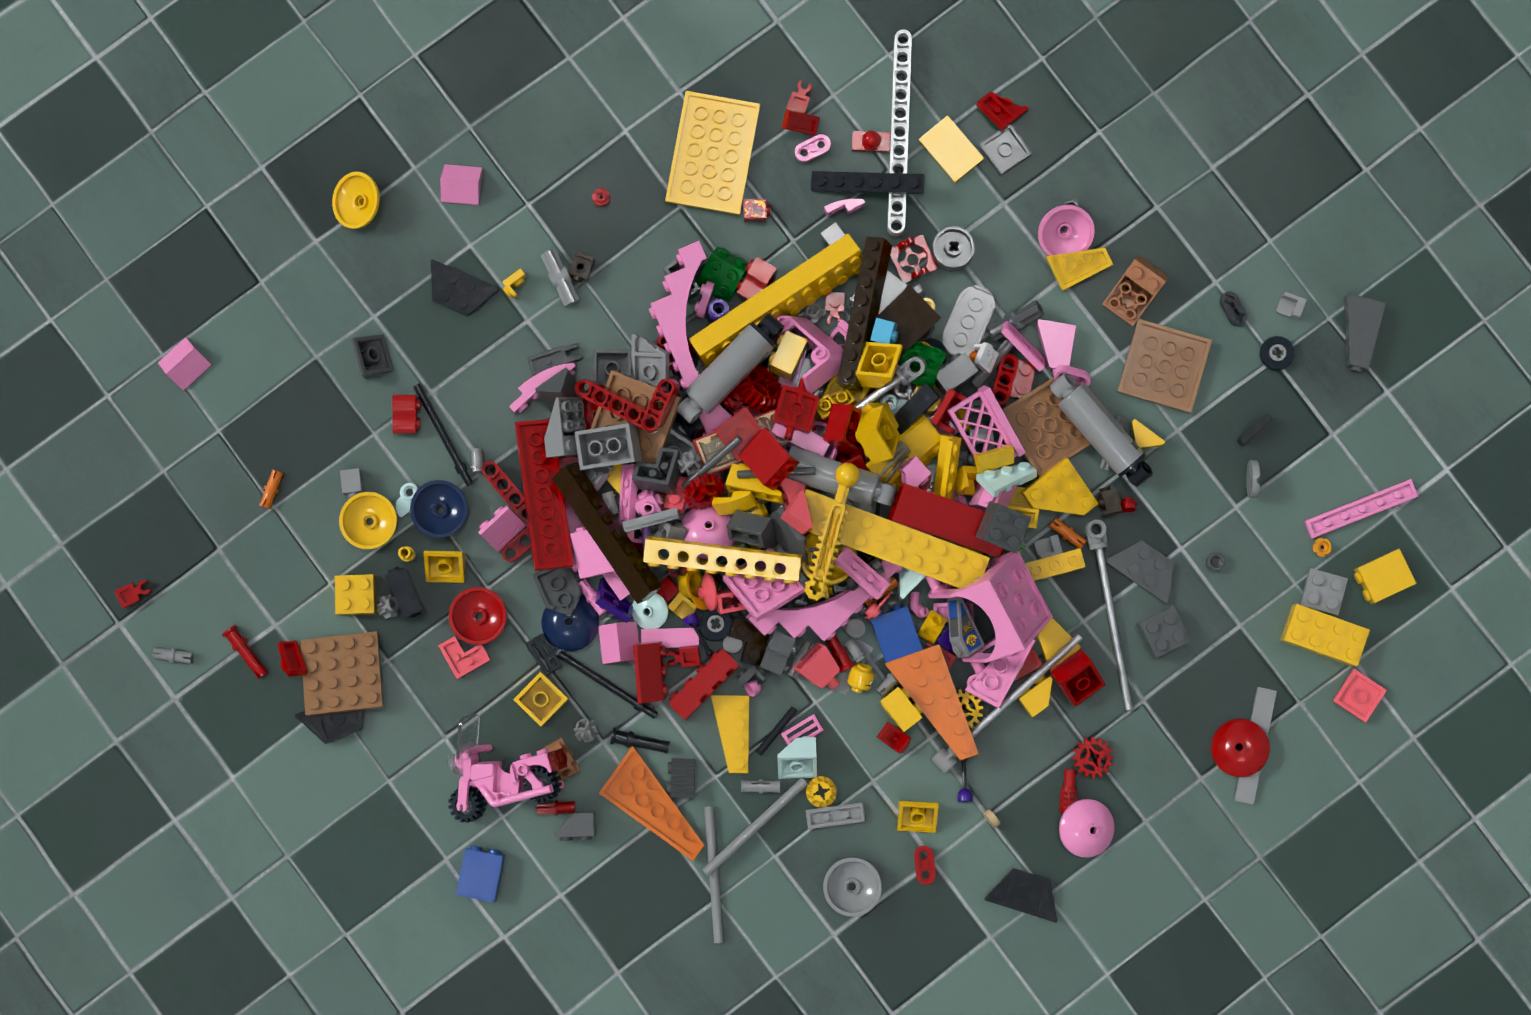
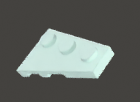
(1004, 478)

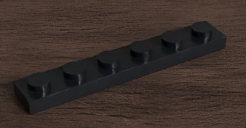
(867, 182)

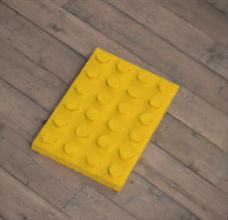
(712, 153)

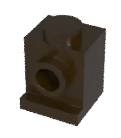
(581, 275)
(1109, 501)

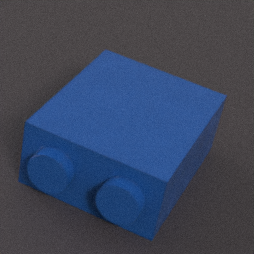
(896, 633)
(480, 874)

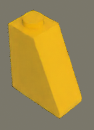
(1052, 639)

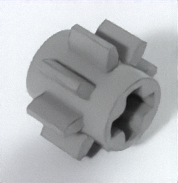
(689, 463)
(388, 606)
(586, 730)

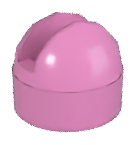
(752, 687)

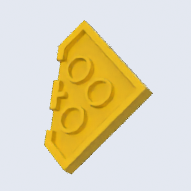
(1060, 491)

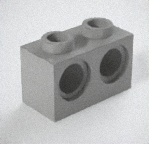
(670, 529)

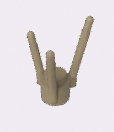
(900, 455)

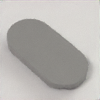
(968, 320)

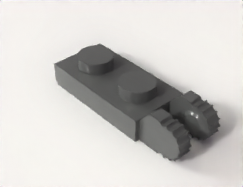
(553, 357)

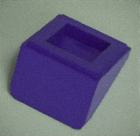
(944, 640)

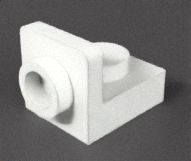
(985, 357)

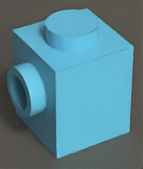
(884, 331)

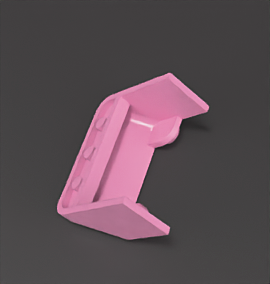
(825, 353)

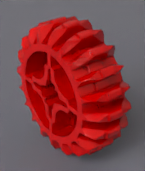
(760, 389)

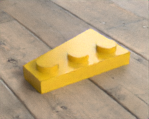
(1077, 266)

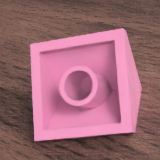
(461, 184)
(184, 364)
(618, 641)

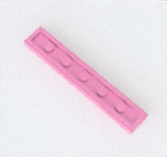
(1361, 508)

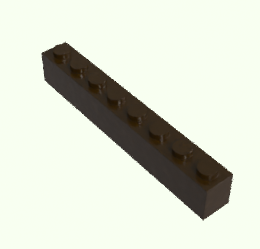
(864, 309)
(607, 532)

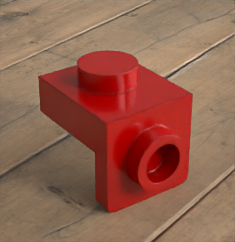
(894, 738)

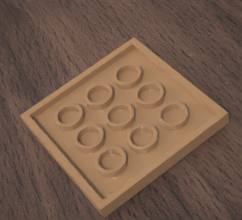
(1164, 366)
(641, 393)
(1044, 428)
(342, 674)

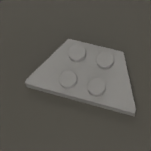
(648, 361)

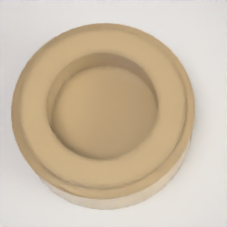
(991, 818)

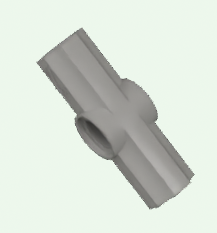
(559, 277)

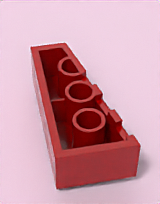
(704, 684)

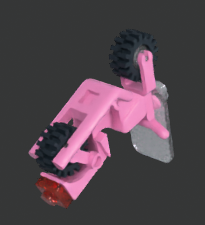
(494, 783)

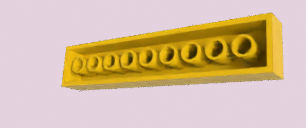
(783, 297)
(900, 544)

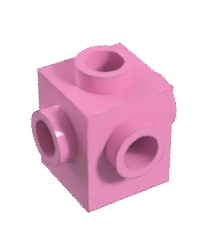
(648, 498)

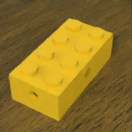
(1324, 635)

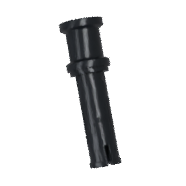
(630, 739)

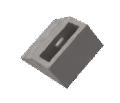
(564, 421)

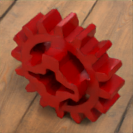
(703, 490)
(1100, 754)

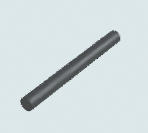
(714, 460)
(798, 471)

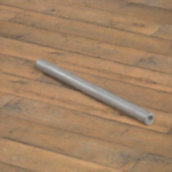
(754, 827)
(714, 877)

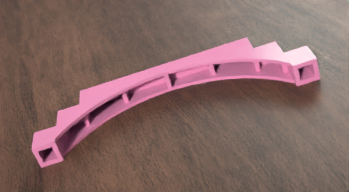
(672, 325)
(834, 612)

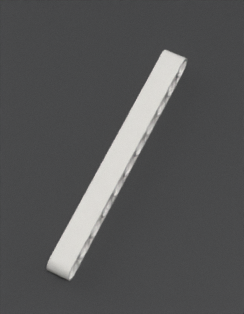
(899, 123)

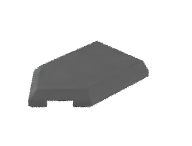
(787, 536)
(559, 589)

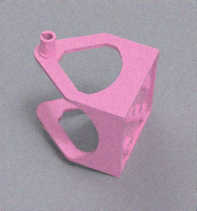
(1009, 600)

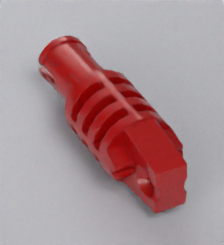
(1068, 792)

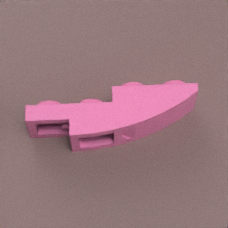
(528, 388)

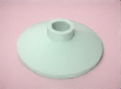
(658, 612)

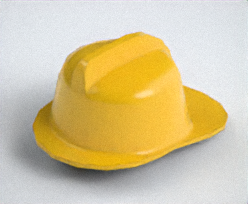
(688, 586)

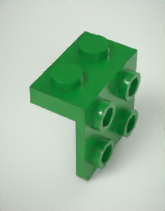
(724, 271)
(934, 359)

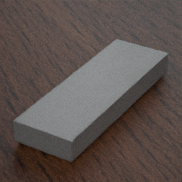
(835, 815)

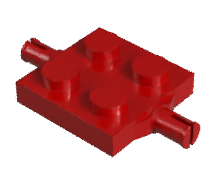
(795, 409)

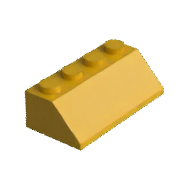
(921, 440)

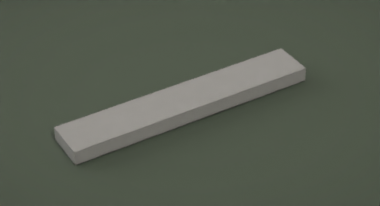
(1261, 715)

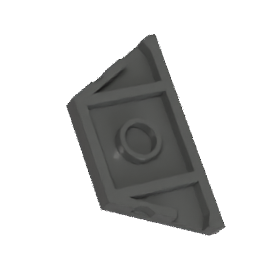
(1145, 568)

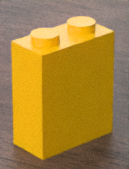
(1384, 576)

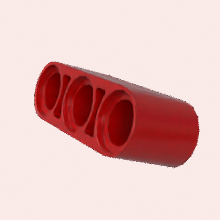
(1006, 374)

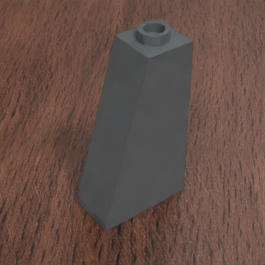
(1361, 330)

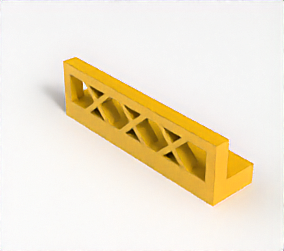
(947, 466)

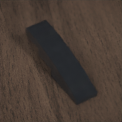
(915, 407)

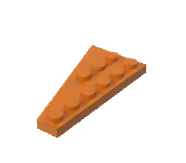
(932, 689)
(643, 798)

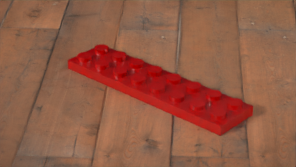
(543, 498)

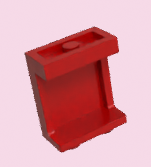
(768, 459)

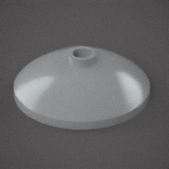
(855, 901)

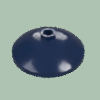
(429, 499)
(572, 636)

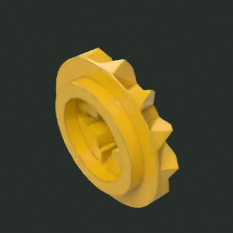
(812, 788)

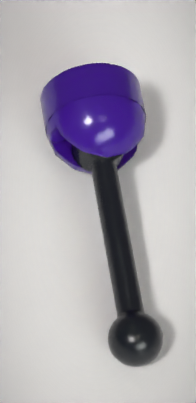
(692, 621)
(964, 794)

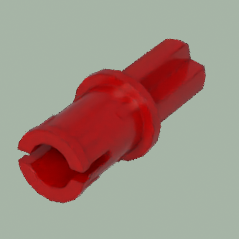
(555, 807)

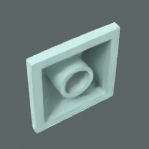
(907, 581)
(798, 759)

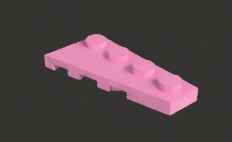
(997, 678)

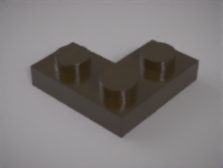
(754, 639)

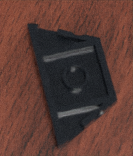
(458, 289)
(333, 726)
(1025, 894)

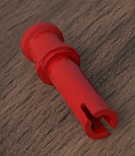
(240, 645)
(839, 654)

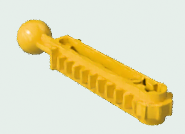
(846, 476)

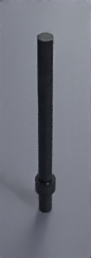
(460, 466)
(607, 684)

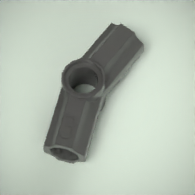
(1018, 318)

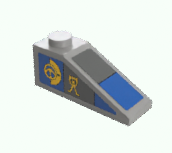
(962, 629)

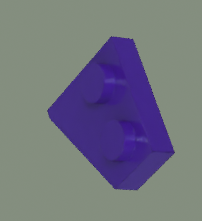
(609, 601)

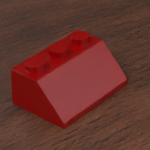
(650, 672)

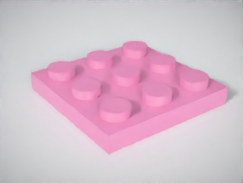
(760, 595)

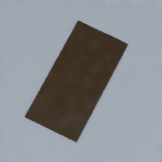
(912, 316)

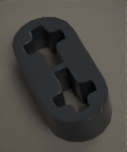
(1237, 306)

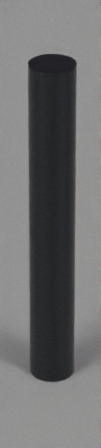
(775, 732)

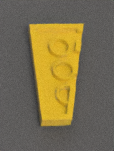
(733, 726)

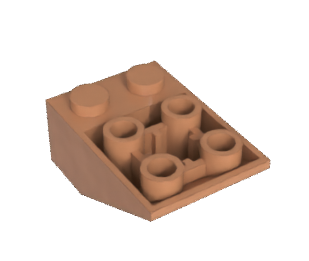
(1135, 290)

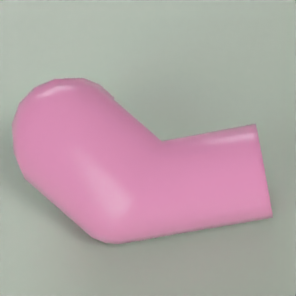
(916, 607)

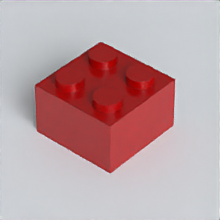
(1077, 677)

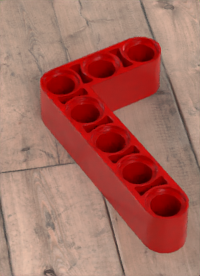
(629, 405)
(518, 509)

